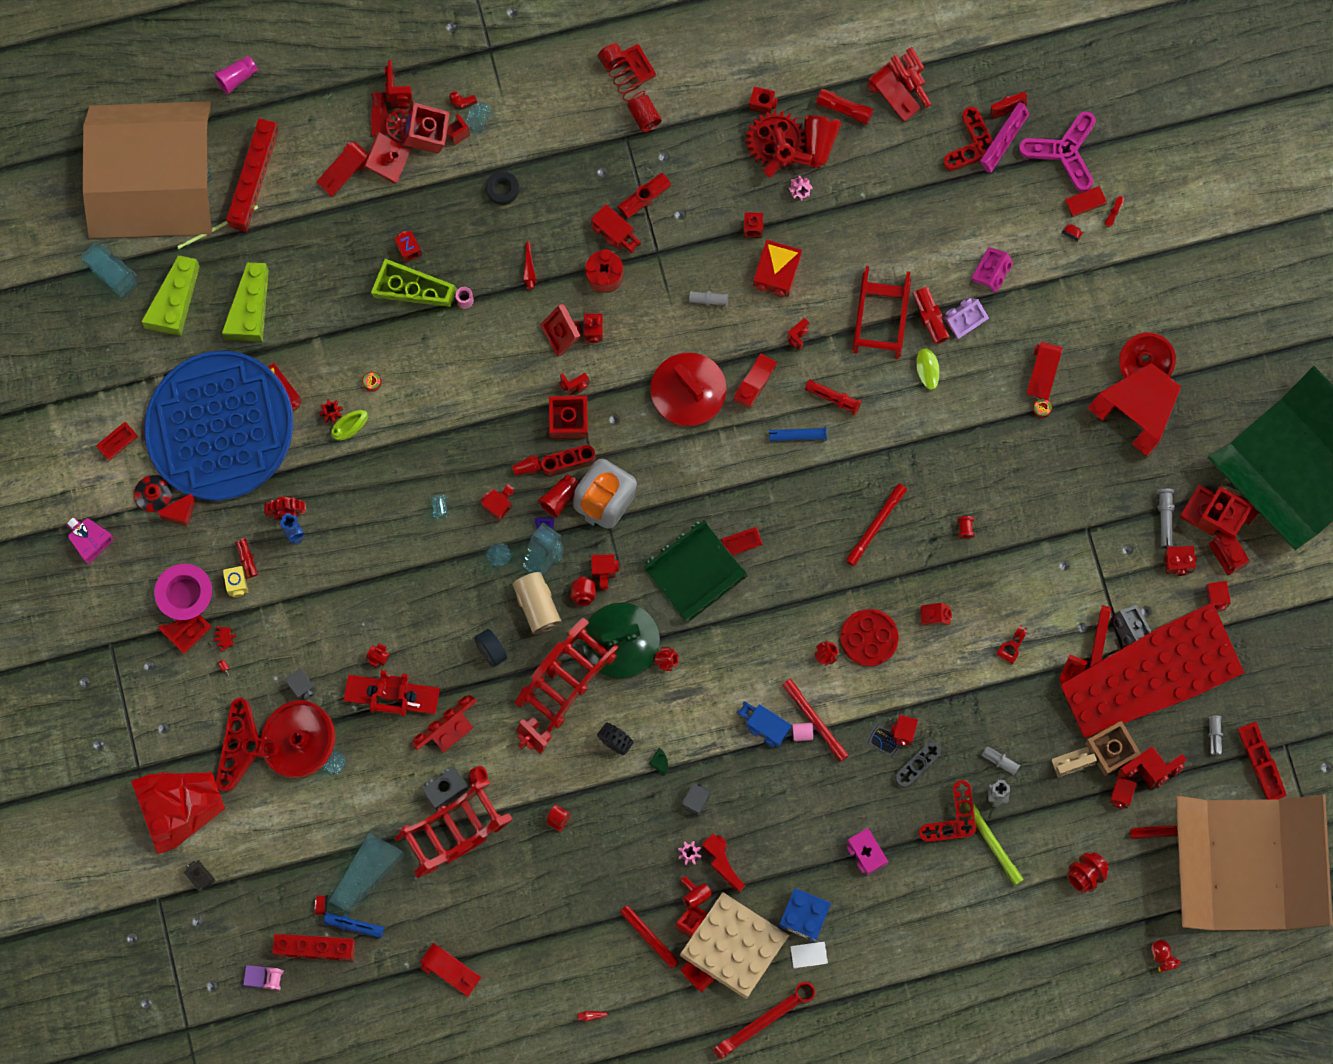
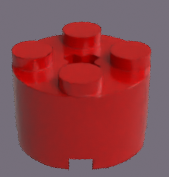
(604, 281)

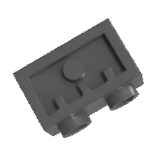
(1130, 624)

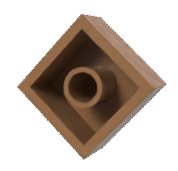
(1113, 748)

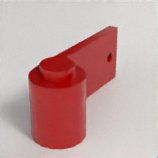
(898, 97)
(343, 168)
(1044, 370)
(449, 969)

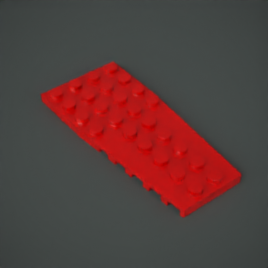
(1154, 672)

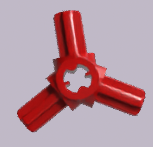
(778, 161)

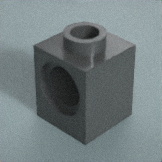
(300, 685)
(696, 799)

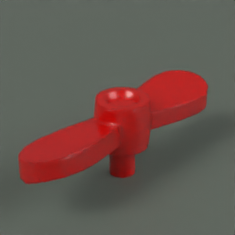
(1114, 211)

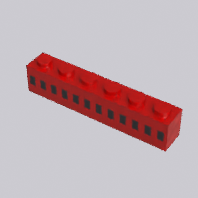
(252, 174)

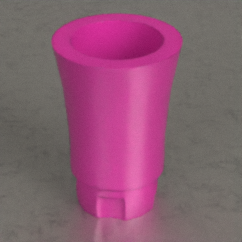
(235, 74)

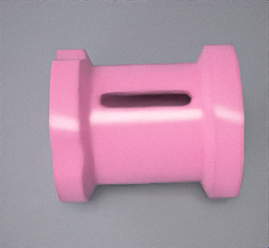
(273, 979)

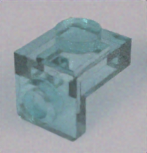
(478, 116)

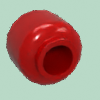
(583, 591)

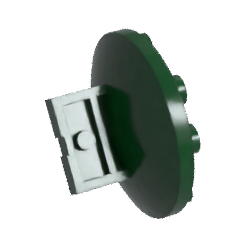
(631, 631)

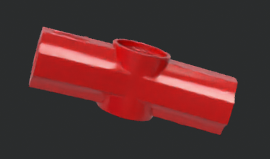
(930, 315)

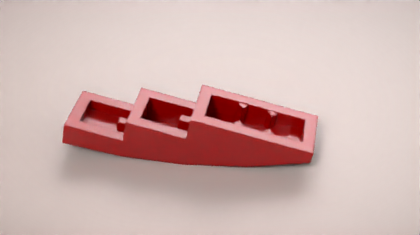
(1261, 761)

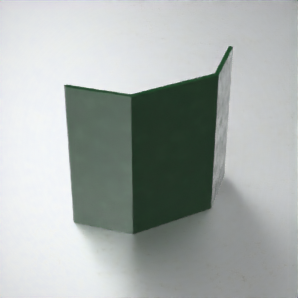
(1288, 461)

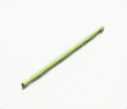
(202, 235)

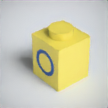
(235, 581)

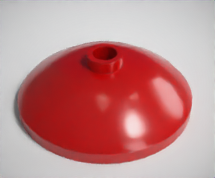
(1158, 349)

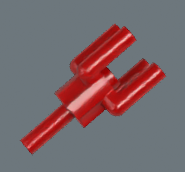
(911, 74)

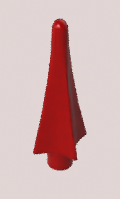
(529, 273)

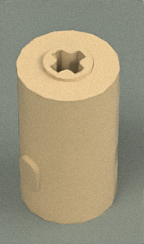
(536, 603)

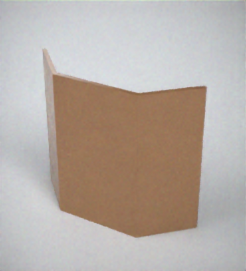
(146, 170)
(1254, 863)

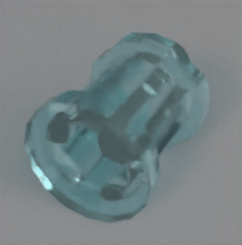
(439, 506)

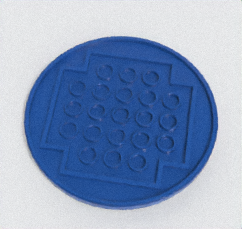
(219, 425)

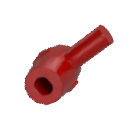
(696, 895)

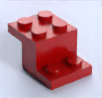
(1216, 511)
(1152, 768)

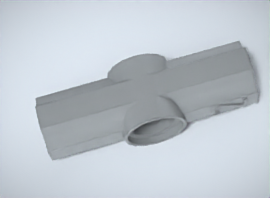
(998, 793)

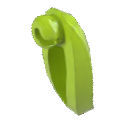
(928, 368)
(349, 425)

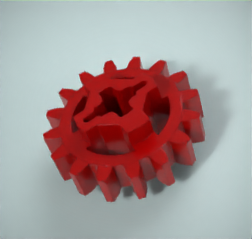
(284, 505)

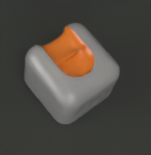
(604, 494)

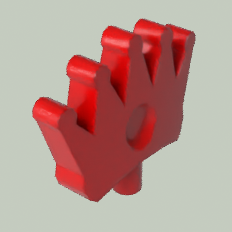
(225, 638)

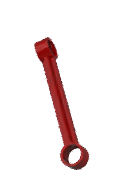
(762, 1022)

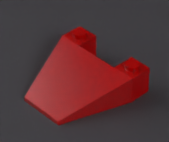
(1144, 398)

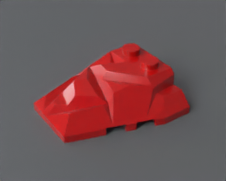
(177, 805)

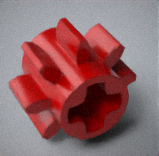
(333, 415)
(826, 653)
(377, 655)
(666, 658)

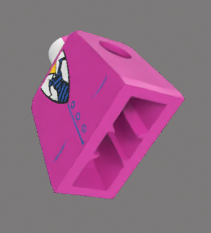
(88, 538)

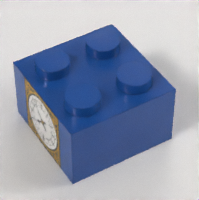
(805, 915)

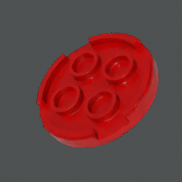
(869, 637)

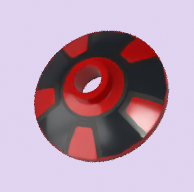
(156, 501)

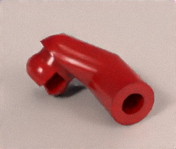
(460, 101)

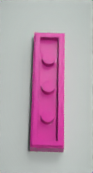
(1004, 137)

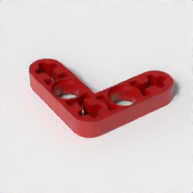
(976, 147)
(956, 824)

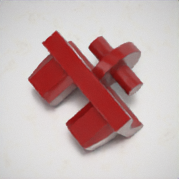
(530, 738)

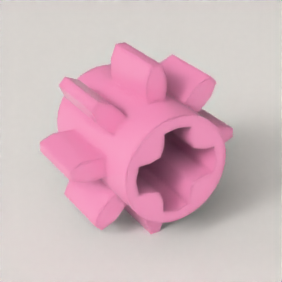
(800, 187)
(684, 855)

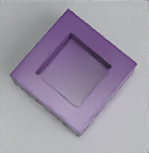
(255, 976)

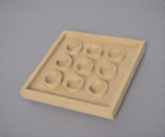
(734, 945)

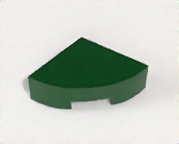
(659, 761)

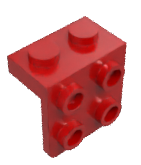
(399, 96)

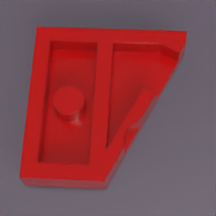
(186, 633)

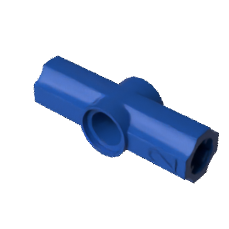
(292, 528)

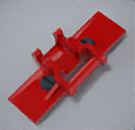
(394, 688)

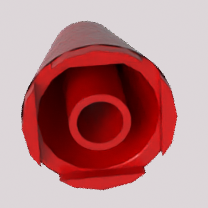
(820, 138)

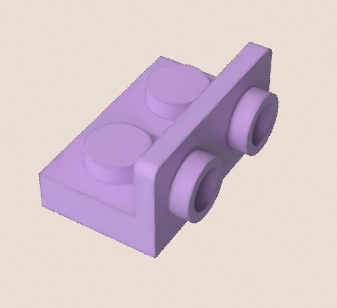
(965, 317)

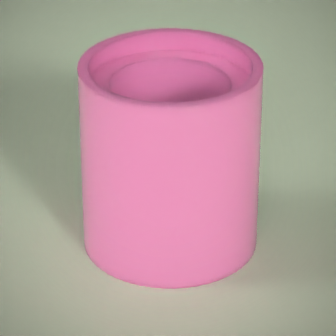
(464, 291)
(802, 732)

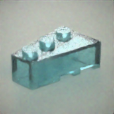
(110, 269)
(545, 549)

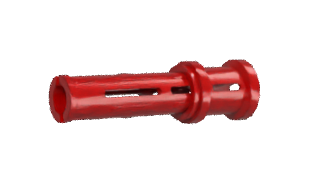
(841, 400)

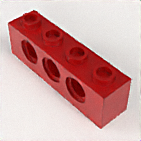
(314, 947)

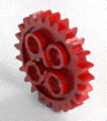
(759, 144)

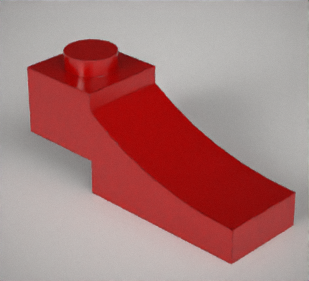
(755, 381)
(716, 848)

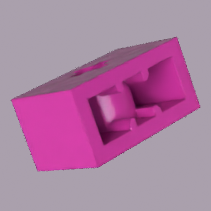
(876, 857)

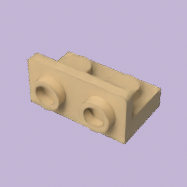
(1073, 761)

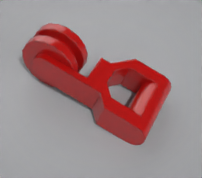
(1006, 656)

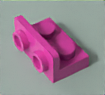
(993, 269)

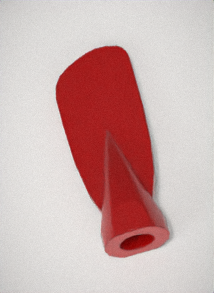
(378, 113)

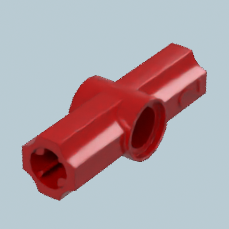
(652, 188)

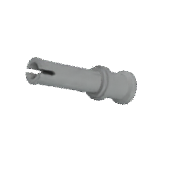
(1166, 508)

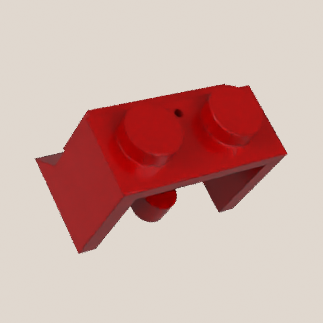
(1229, 553)

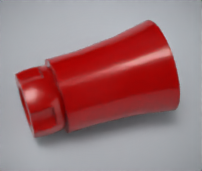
(558, 497)

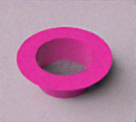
(183, 591)

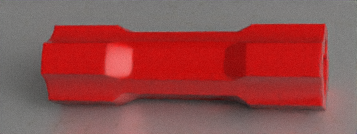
(857, 111)

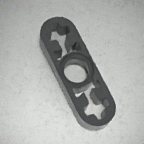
(904, 771)

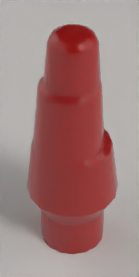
(590, 1015)

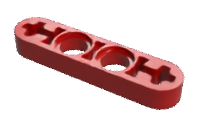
(1100, 635)

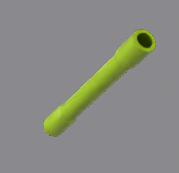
(1010, 869)

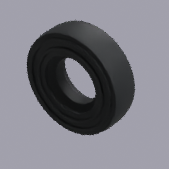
(502, 199)

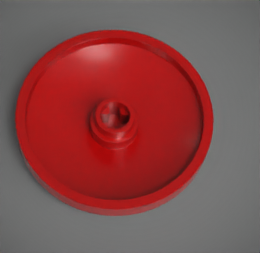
(303, 738)

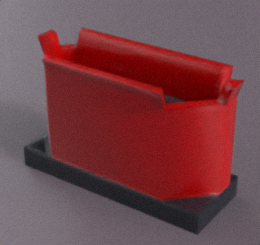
(1072, 232)
(321, 904)

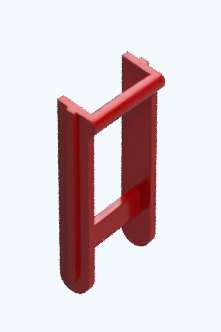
(882, 290)

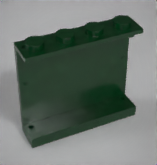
(695, 571)

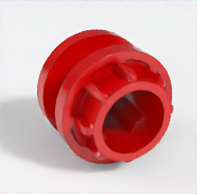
(1088, 872)

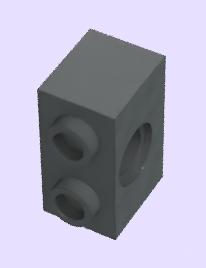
(439, 798)

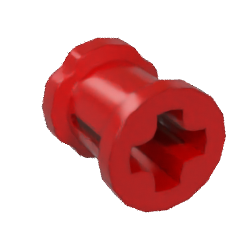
(965, 527)

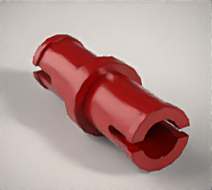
(246, 558)

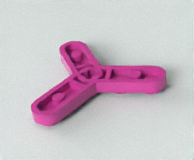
(1072, 161)

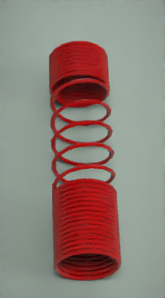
(641, 106)

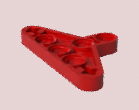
(240, 755)

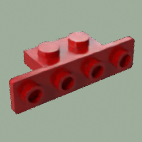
(448, 728)

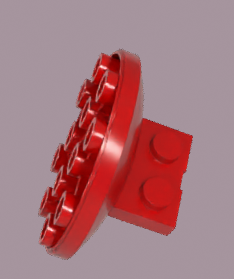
(688, 389)

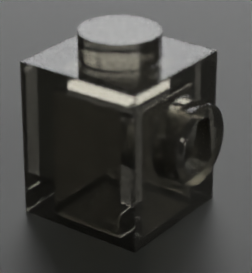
(199, 875)

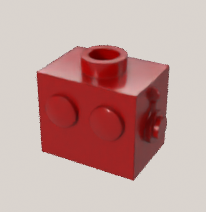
(1180, 560)

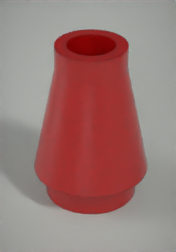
(527, 466)

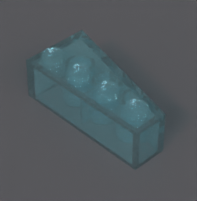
(366, 870)

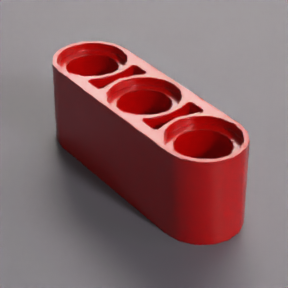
(574, 453)

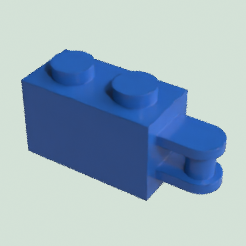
(765, 724)

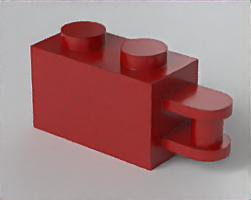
(614, 229)

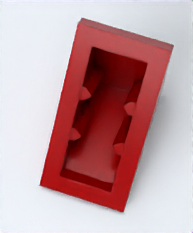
(179, 511)
(690, 921)

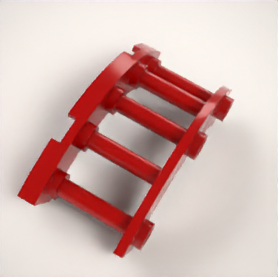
(550, 664)
(463, 845)

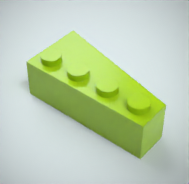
(409, 285)
(173, 299)
(248, 308)

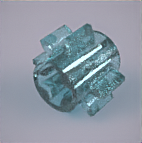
(499, 554)
(335, 763)

